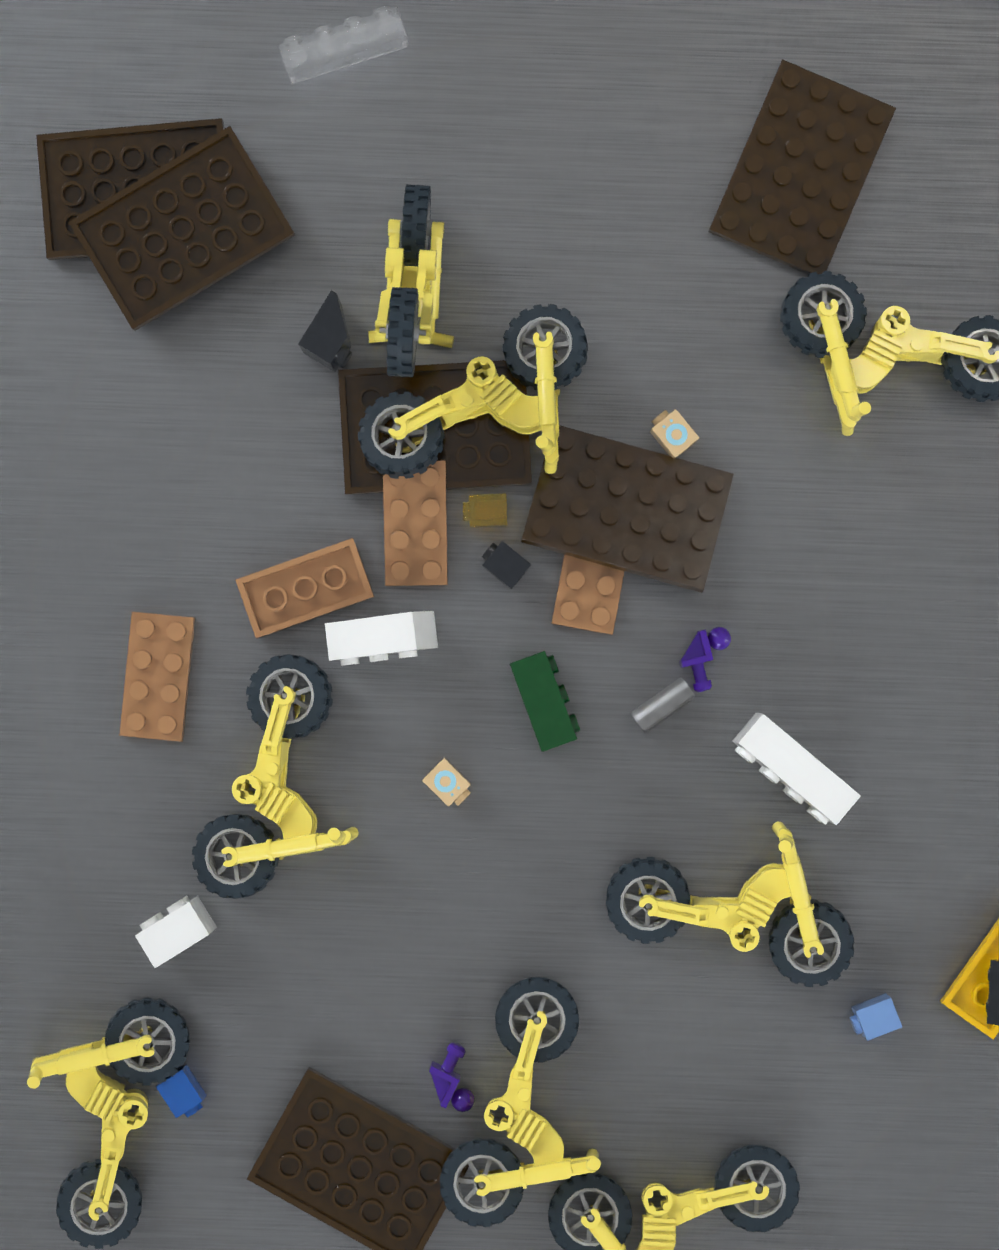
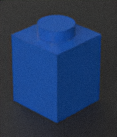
(182, 1092)

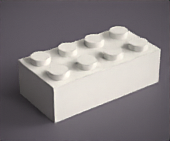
(796, 768)

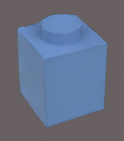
(875, 1017)

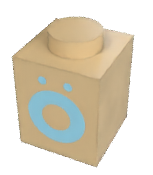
(673, 433)
(448, 783)

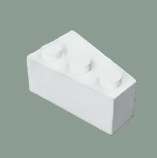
(381, 636)

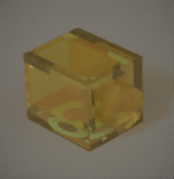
(486, 510)

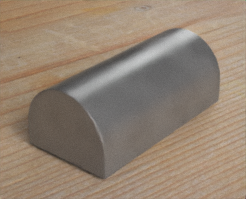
(663, 705)

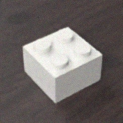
(171, 934)

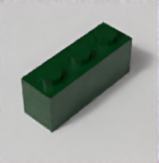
(545, 700)

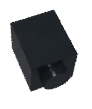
(505, 564)

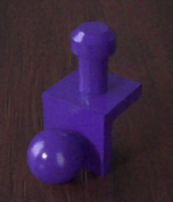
(700, 651)
(446, 1080)

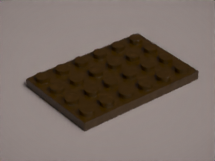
(95, 164)
(802, 169)
(181, 228)
(475, 450)
(629, 509)
(355, 1166)

